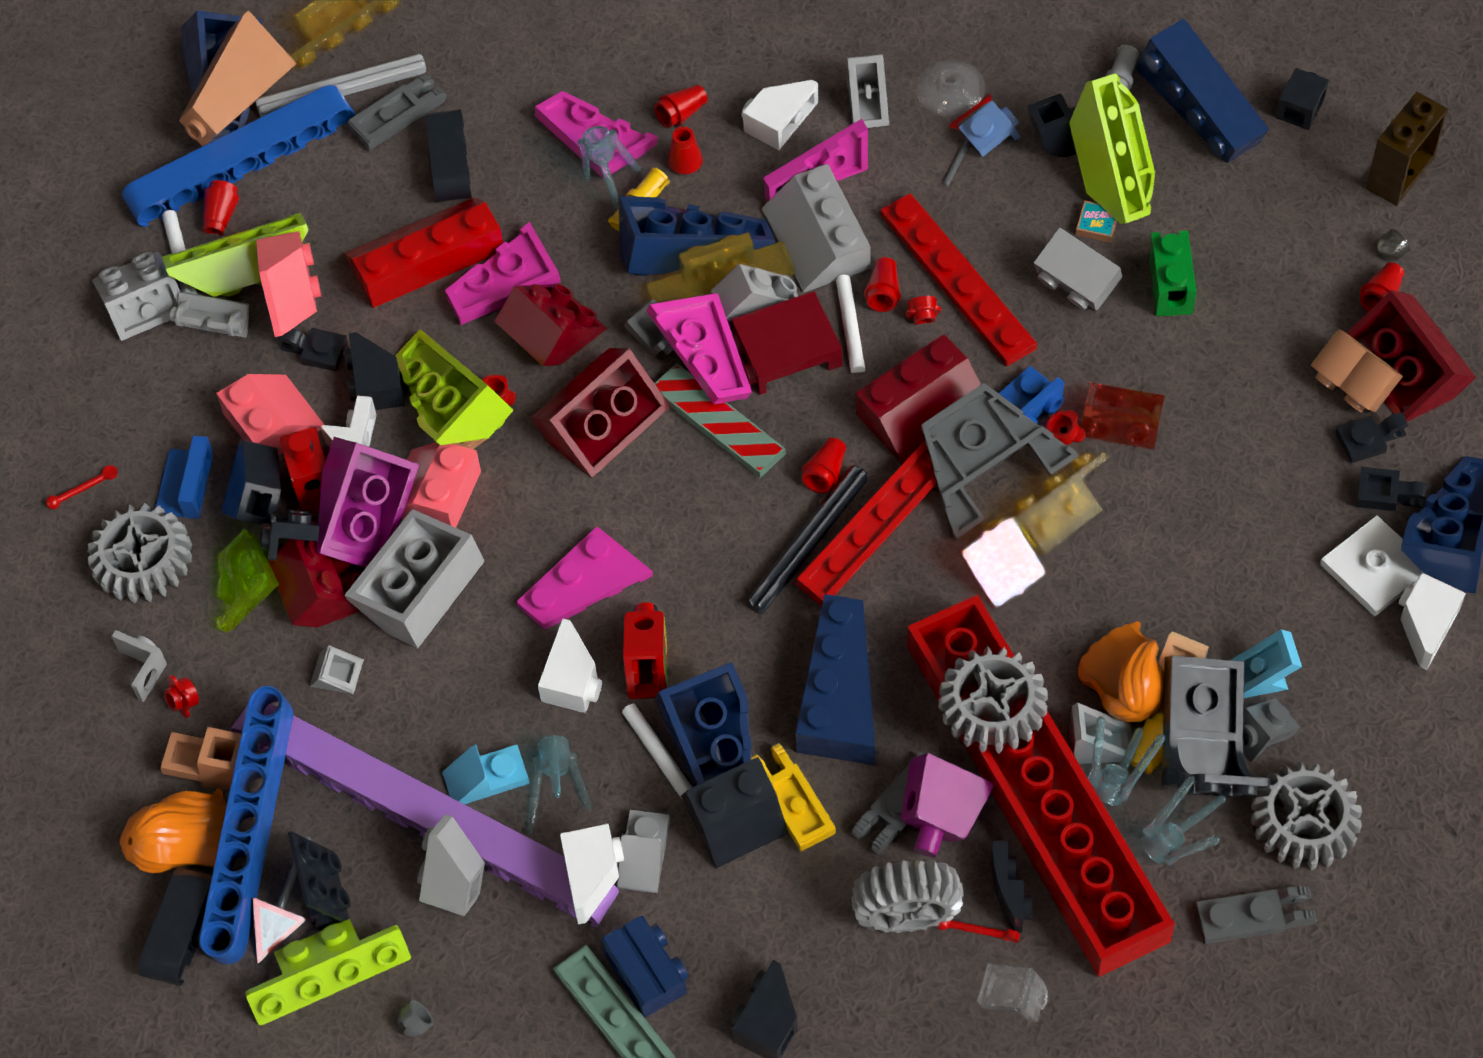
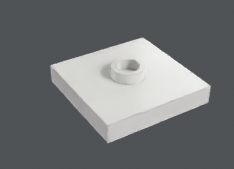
(1372, 566)

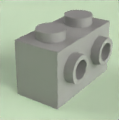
(1077, 270)

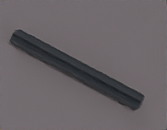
(806, 539)

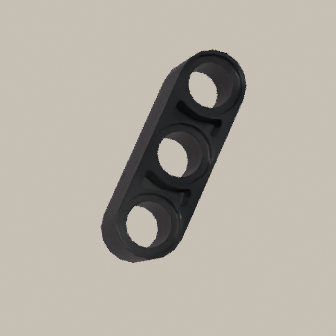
(448, 155)
(176, 927)

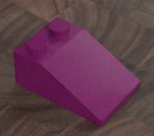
(361, 500)

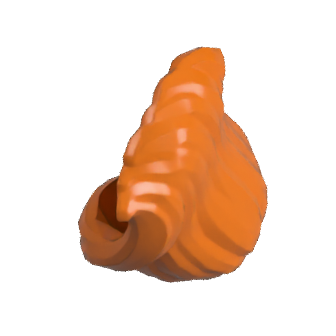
(1125, 673)
(175, 832)

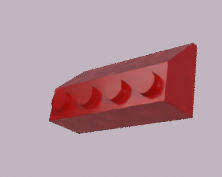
(425, 251)

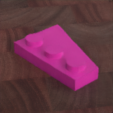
(571, 117)
(843, 152)
(490, 284)
(705, 344)
(586, 575)

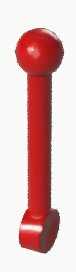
(109, 473)
(1007, 935)

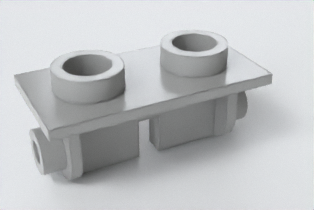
(211, 314)

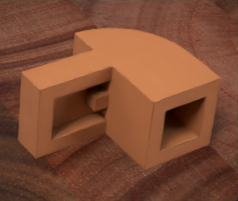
(203, 760)

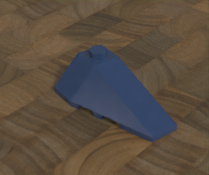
(200, 42)
(657, 233)
(1448, 531)
(708, 722)

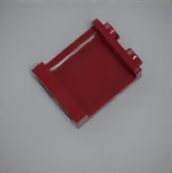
(785, 340)

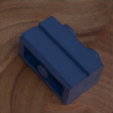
(644, 965)

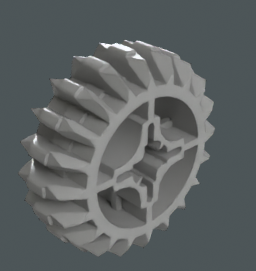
(160, 556)
(1017, 684)
(1325, 841)
(907, 896)

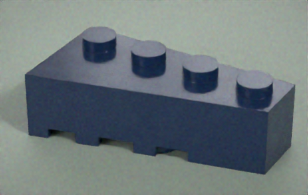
(1201, 91)
(837, 694)

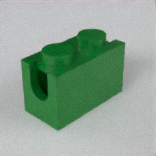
(1172, 271)

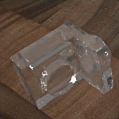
(1013, 990)

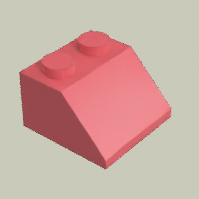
(287, 280)
(266, 408)
(442, 481)

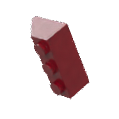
(1416, 348)
(913, 394)
(601, 410)

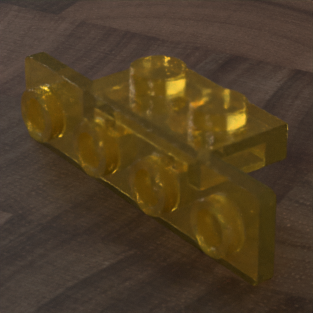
(328, 20)
(708, 265)
(1058, 508)

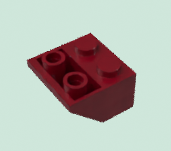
(548, 322)
(313, 584)

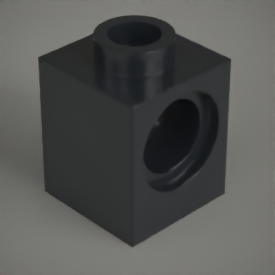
(1302, 98)

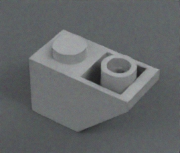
(752, 289)
(451, 868)

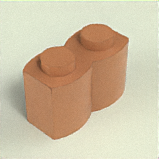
(1355, 371)

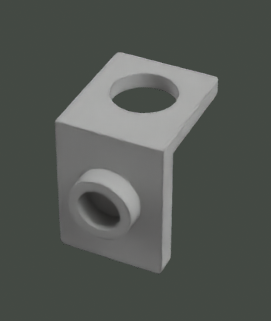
(145, 651)

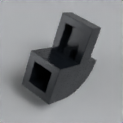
(1051, 123)

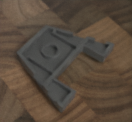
(976, 437)

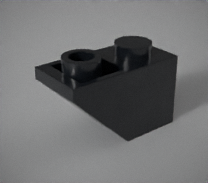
(374, 373)
(253, 483)
(769, 1017)

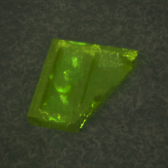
(243, 579)

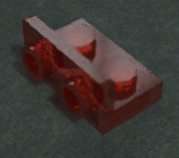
(1122, 415)

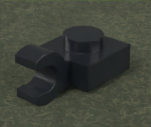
(318, 350)
(1367, 439)
(1383, 490)

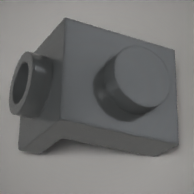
(647, 332)
(1264, 726)

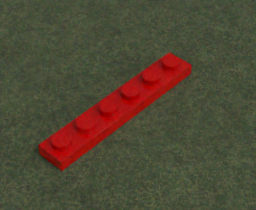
(959, 279)
(869, 527)

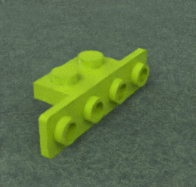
(325, 966)

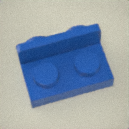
(1035, 394)

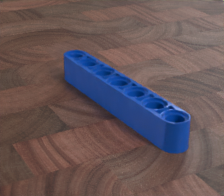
(237, 153)
(253, 842)

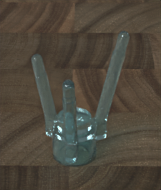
(599, 145)
(554, 761)
(1113, 782)
(1164, 841)

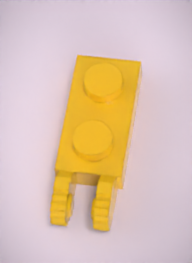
(800, 807)

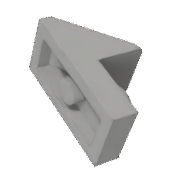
(643, 851)

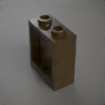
(1406, 146)

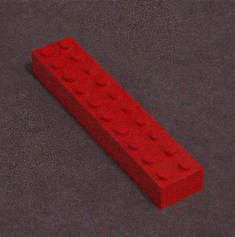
(1052, 808)

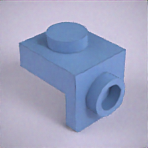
(990, 127)

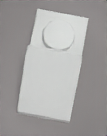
(358, 424)

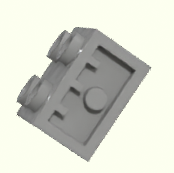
(137, 294)

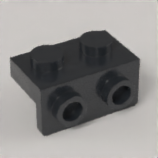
(295, 525)

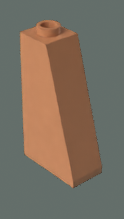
(237, 76)

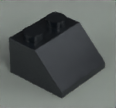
(736, 812)

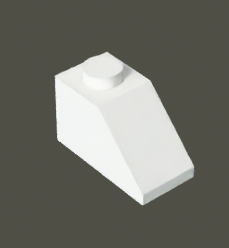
(779, 111)
(1428, 615)
(569, 672)
(591, 866)

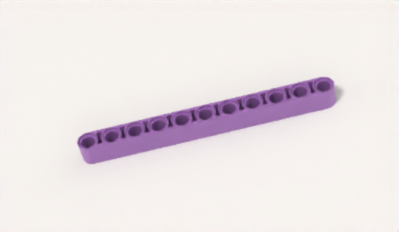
(421, 807)

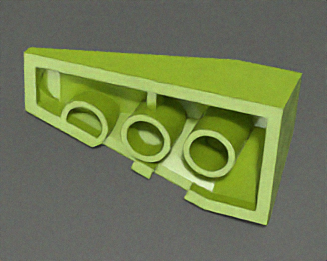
(447, 395)

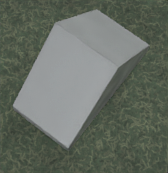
(867, 90)
(1082, 735)

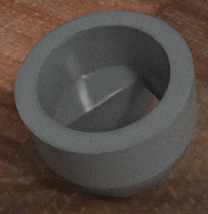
(410, 1018)

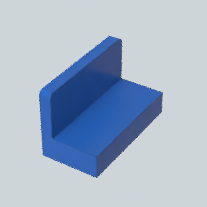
(186, 479)

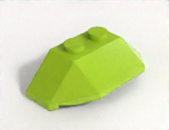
(1113, 149)
(229, 262)

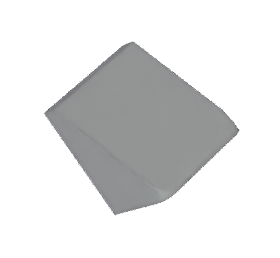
(336, 670)

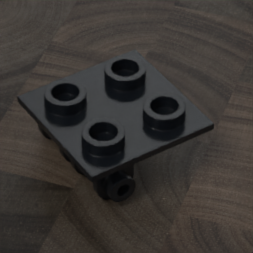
(320, 881)

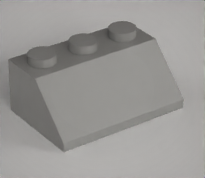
(818, 228)
(416, 577)

